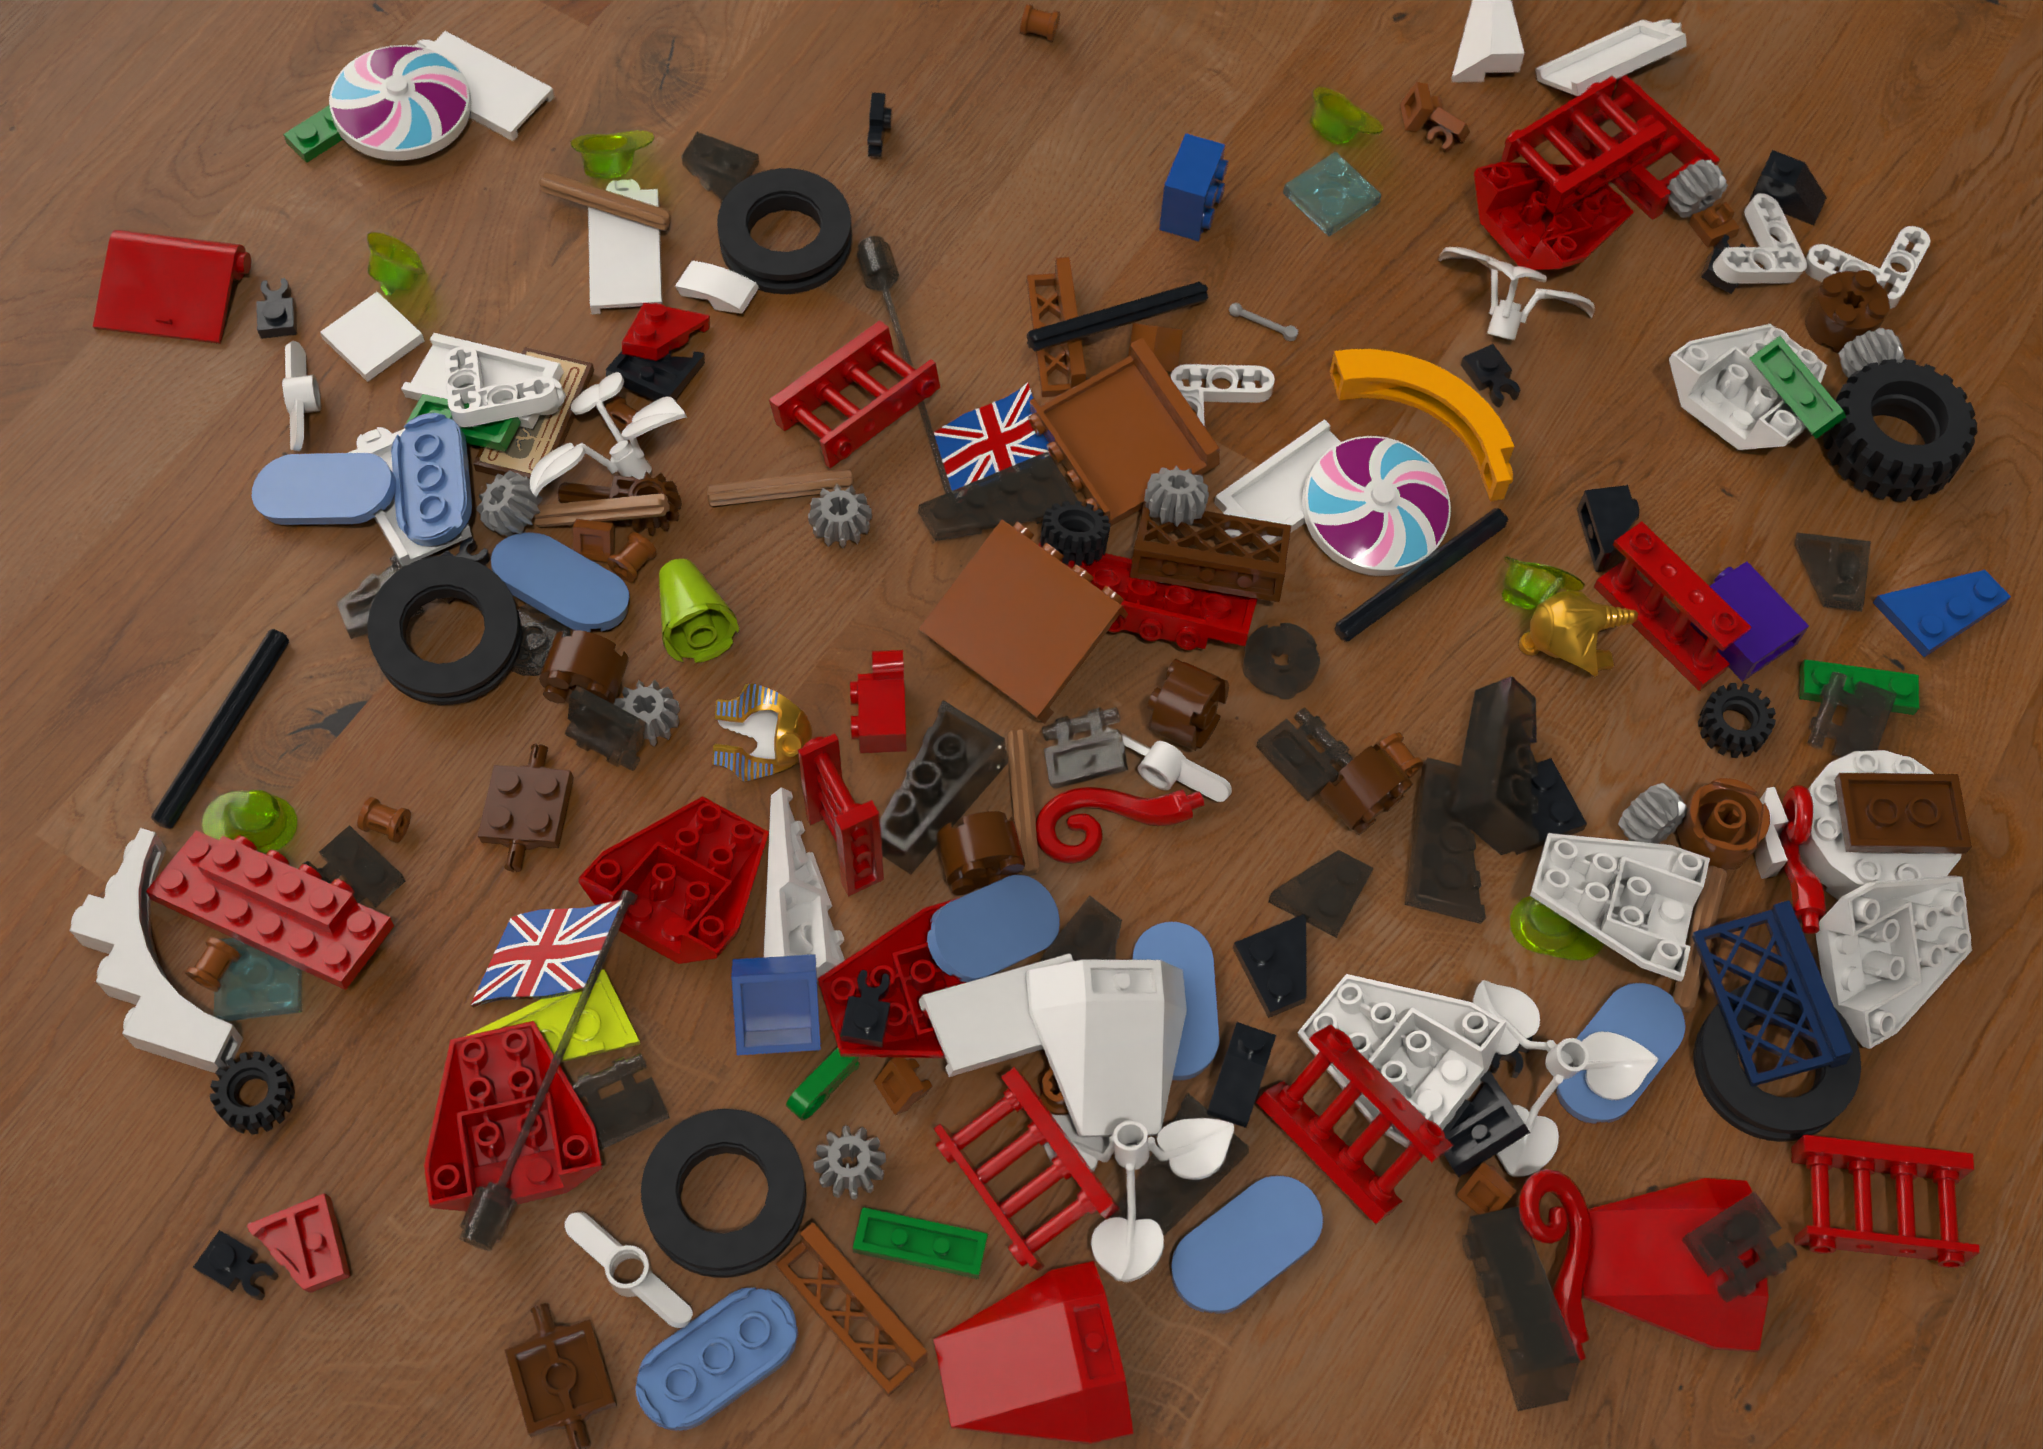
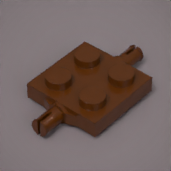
(525, 807)
(560, 1377)

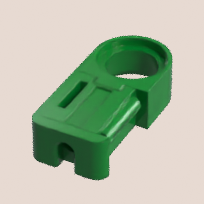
(821, 1084)

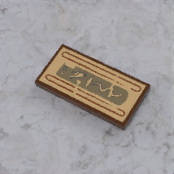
(549, 432)

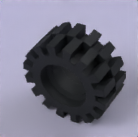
(1076, 532)
(1745, 703)
(237, 1075)

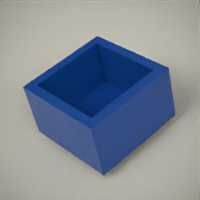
(1193, 187)
(776, 1004)

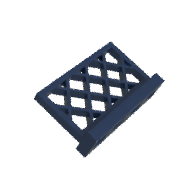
(1805, 981)

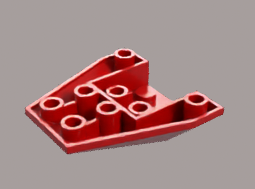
(1516, 215)
(688, 877)
(912, 973)
(481, 1111)
(1652, 1276)
(1039, 1363)

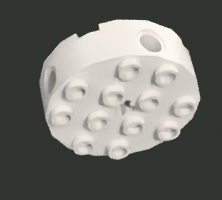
(1825, 848)

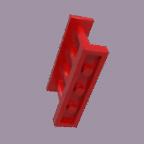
(1590, 173)
(1638, 183)
(836, 373)
(1657, 620)
(851, 824)
(1319, 1141)
(1065, 1165)
(1904, 1166)

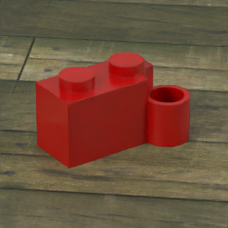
(880, 705)

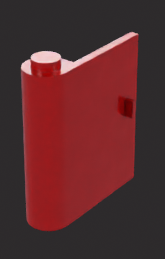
(168, 285)

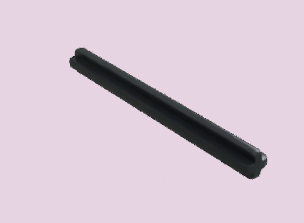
(1116, 316)
(1421, 574)
(219, 729)

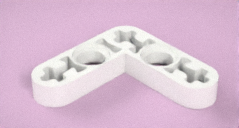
(1781, 259)
(1846, 262)
(527, 395)
(1197, 395)

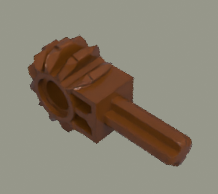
(628, 487)

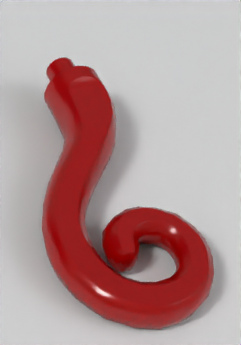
(1157, 811)
(1805, 885)
(1575, 1218)

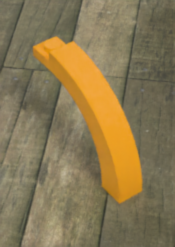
(1436, 392)

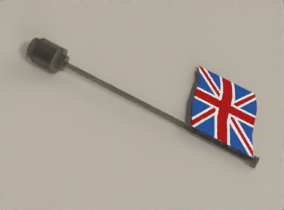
(978, 440)
(540, 958)

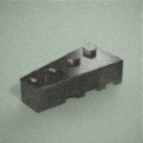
(1498, 766)
(940, 785)
(1521, 1309)

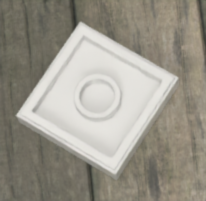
(372, 336)

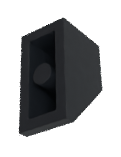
(1792, 187)
(1604, 518)
(1241, 1074)

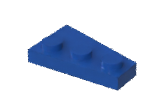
(1941, 609)

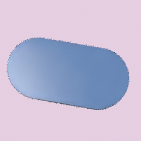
(431, 480)
(323, 488)
(560, 582)
(993, 928)
(1192, 953)
(1637, 1013)
(1246, 1244)
(716, 1358)

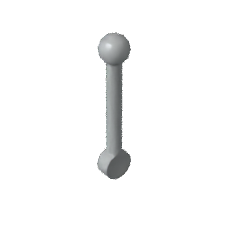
(1289, 333)

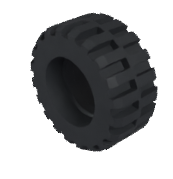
(1923, 401)

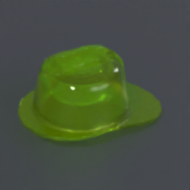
(1339, 118)
(610, 153)
(392, 263)
(1532, 583)
(252, 814)
(1549, 933)

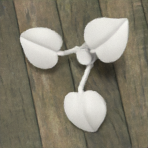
(1507, 315)
(626, 457)
(1611, 1061)
(1194, 1151)

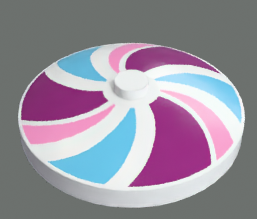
(400, 102)
(1376, 505)

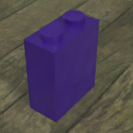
(1772, 620)

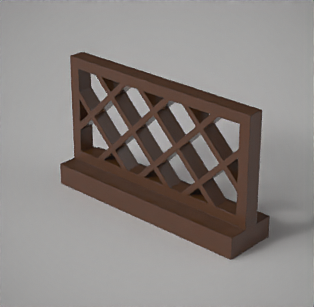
(1209, 566)

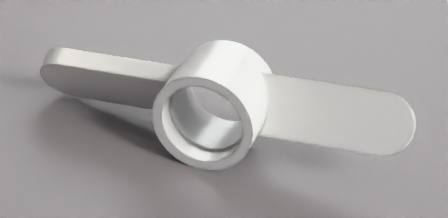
(299, 392)
(1166, 764)
(611, 1253)

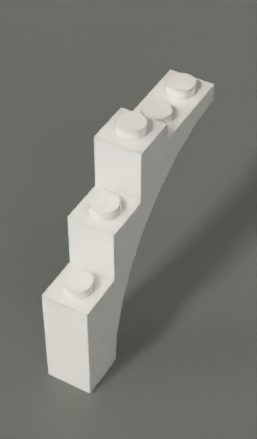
(122, 928)

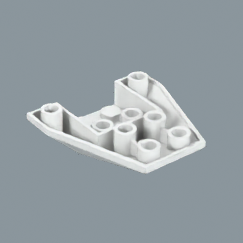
(1730, 394)
(1624, 895)
(1891, 950)
(1110, 1038)
(1418, 1040)

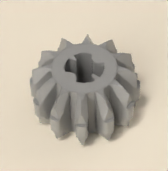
(1696, 188)
(1870, 348)
(1176, 496)
(508, 504)
(840, 515)
(653, 706)
(1653, 815)
(850, 1146)

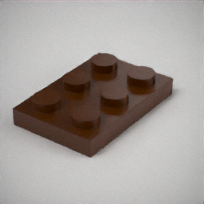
(1902, 813)

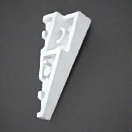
(1489, 42)
(796, 894)

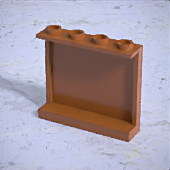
(1122, 431)
(1023, 618)

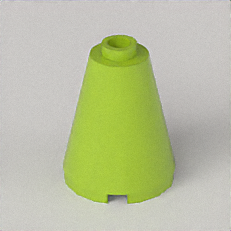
(693, 614)

